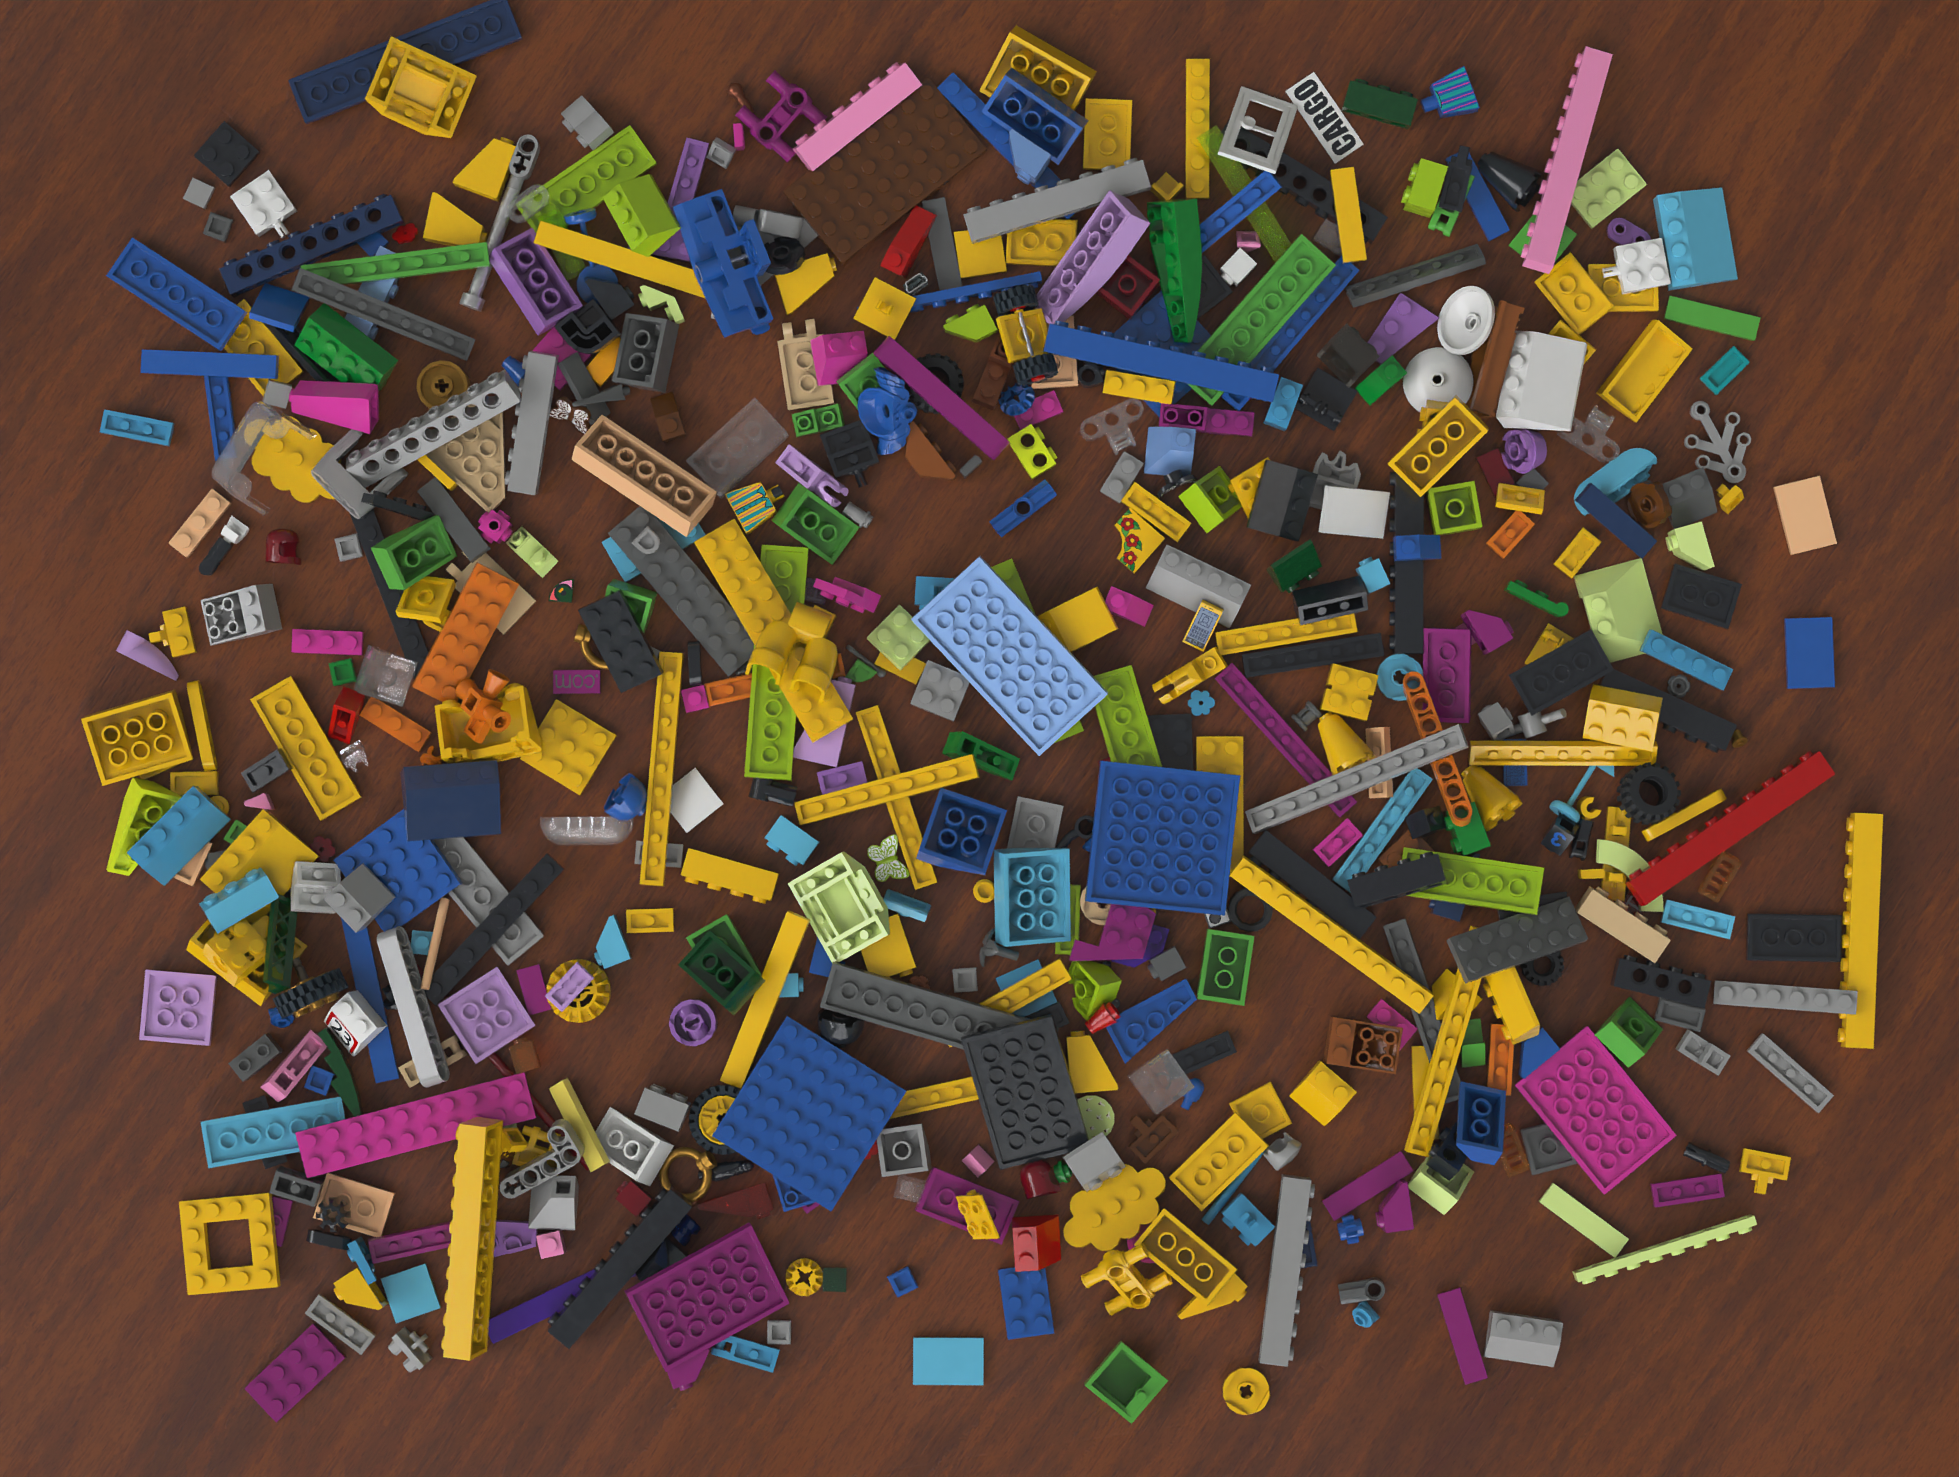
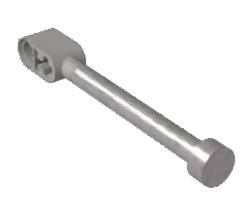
(473, 297)

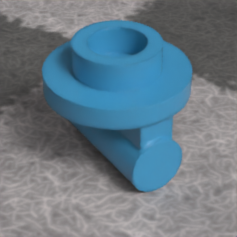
(1364, 1314)

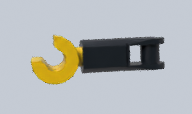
(1585, 827)

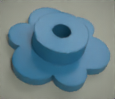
(1208, 702)

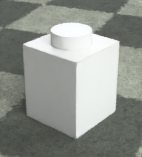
(1237, 268)

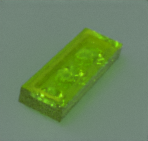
(570, 265)

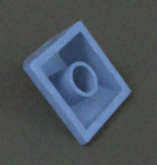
(1169, 450)

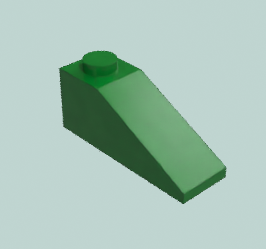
(986, 756)

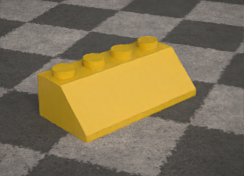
(1512, 1005)

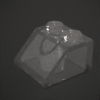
(385, 675)
(1160, 1081)

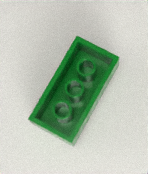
(344, 349)

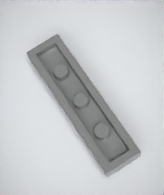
(1790, 1073)

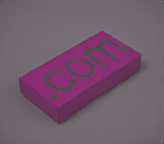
(576, 681)

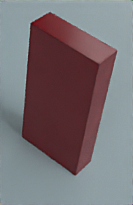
(1494, 470)

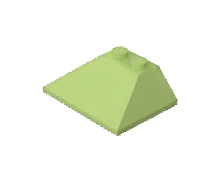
(1619, 607)
(842, 906)

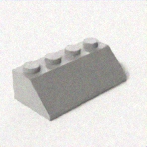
(1192, 580)

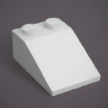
(632, 1146)

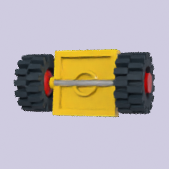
(1024, 334)

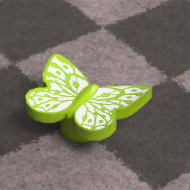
(887, 860)

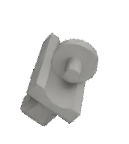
(413, 1347)

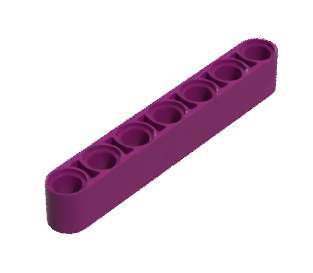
(941, 398)

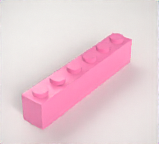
(857, 116)

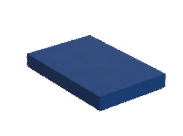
(1809, 653)

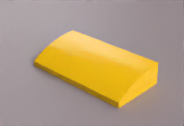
(1644, 370)

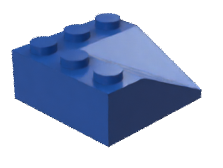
(961, 833)

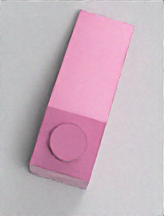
(294, 1066)

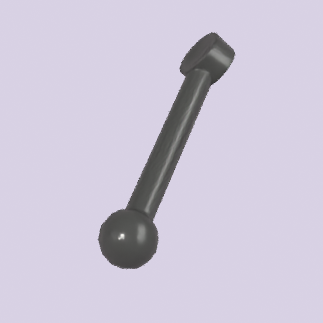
(880, 671)

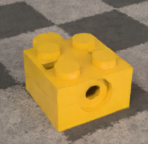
(237, 947)

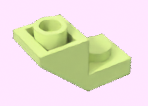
(656, 299)
(532, 551)

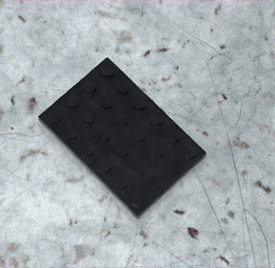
(1025, 1091)

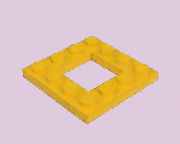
(194, 1220)

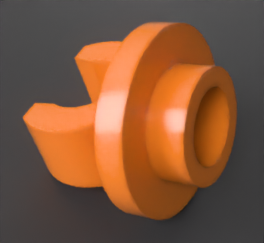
(429, 759)

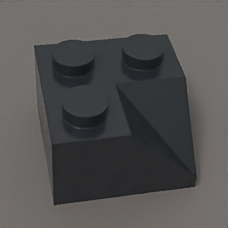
(664, 1256)

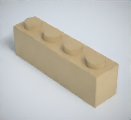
(1622, 924)

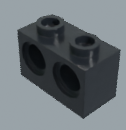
(1446, 1156)

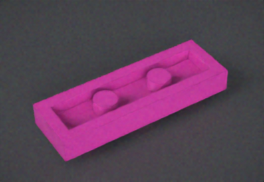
(327, 642)

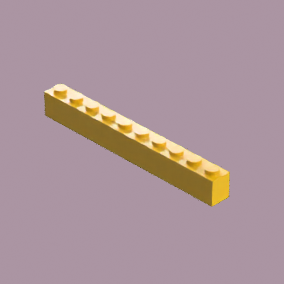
(1861, 927)

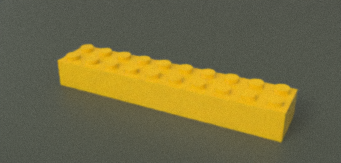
(472, 1238)

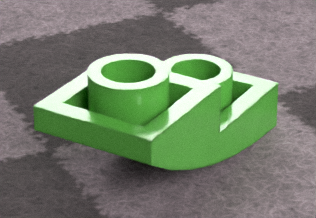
(818, 420)

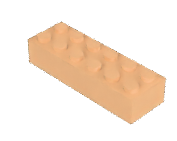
(644, 475)

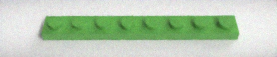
(403, 264)

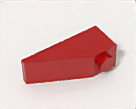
(908, 242)

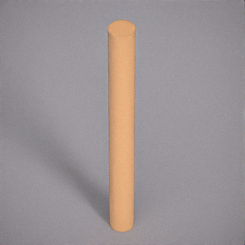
(434, 944)

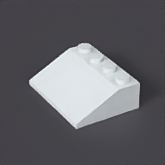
(1541, 382)

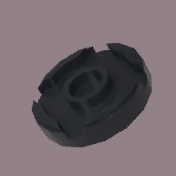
(785, 255)

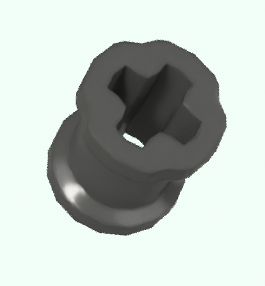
(1306, 716)

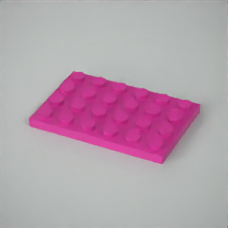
(1595, 1110)

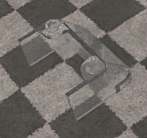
(258, 420)

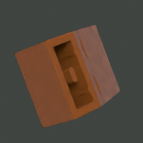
(1362, 1045)

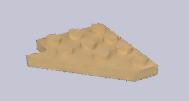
(477, 462)

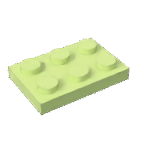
(1606, 188)

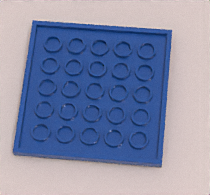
(1162, 838)
(809, 1113)

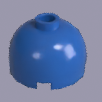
(627, 799)

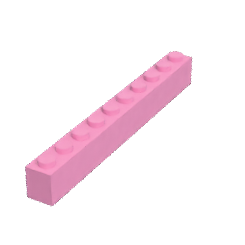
(1567, 160)

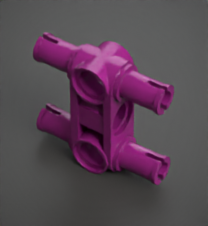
(780, 116)

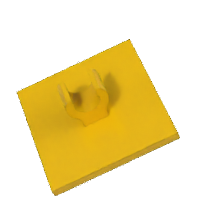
(884, 308)

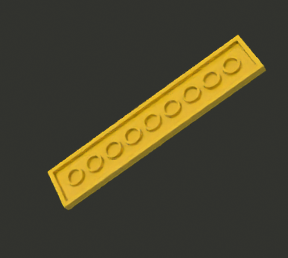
(757, 606)

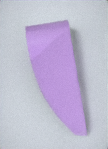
(146, 654)

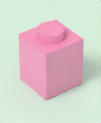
(551, 1243)

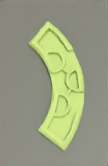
(1627, 862)

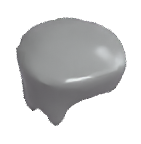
(1282, 1151)

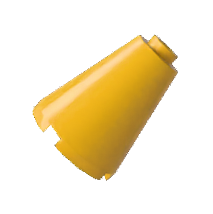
(1342, 744)

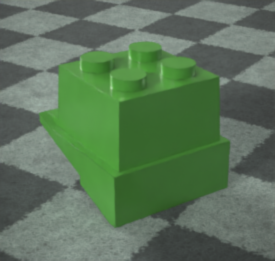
(1125, 1382)

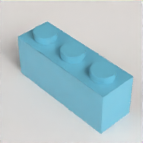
(238, 900)

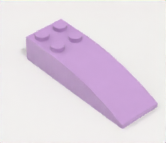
(1092, 257)

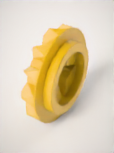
(805, 1265)

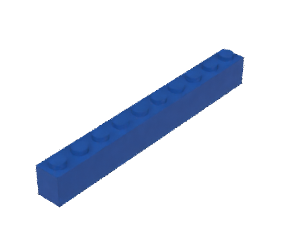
(1160, 362)

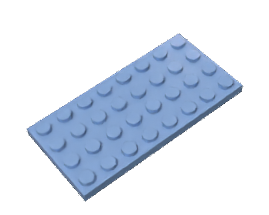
(1009, 655)

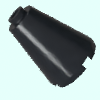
(1510, 178)

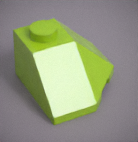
(1092, 986)

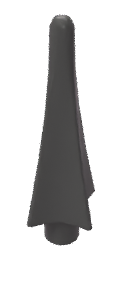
(612, 393)

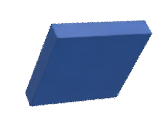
(279, 307)

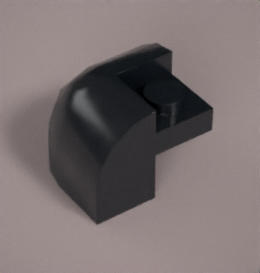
(588, 329)

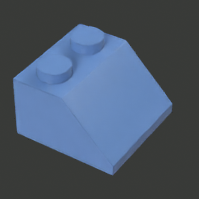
(1027, 158)

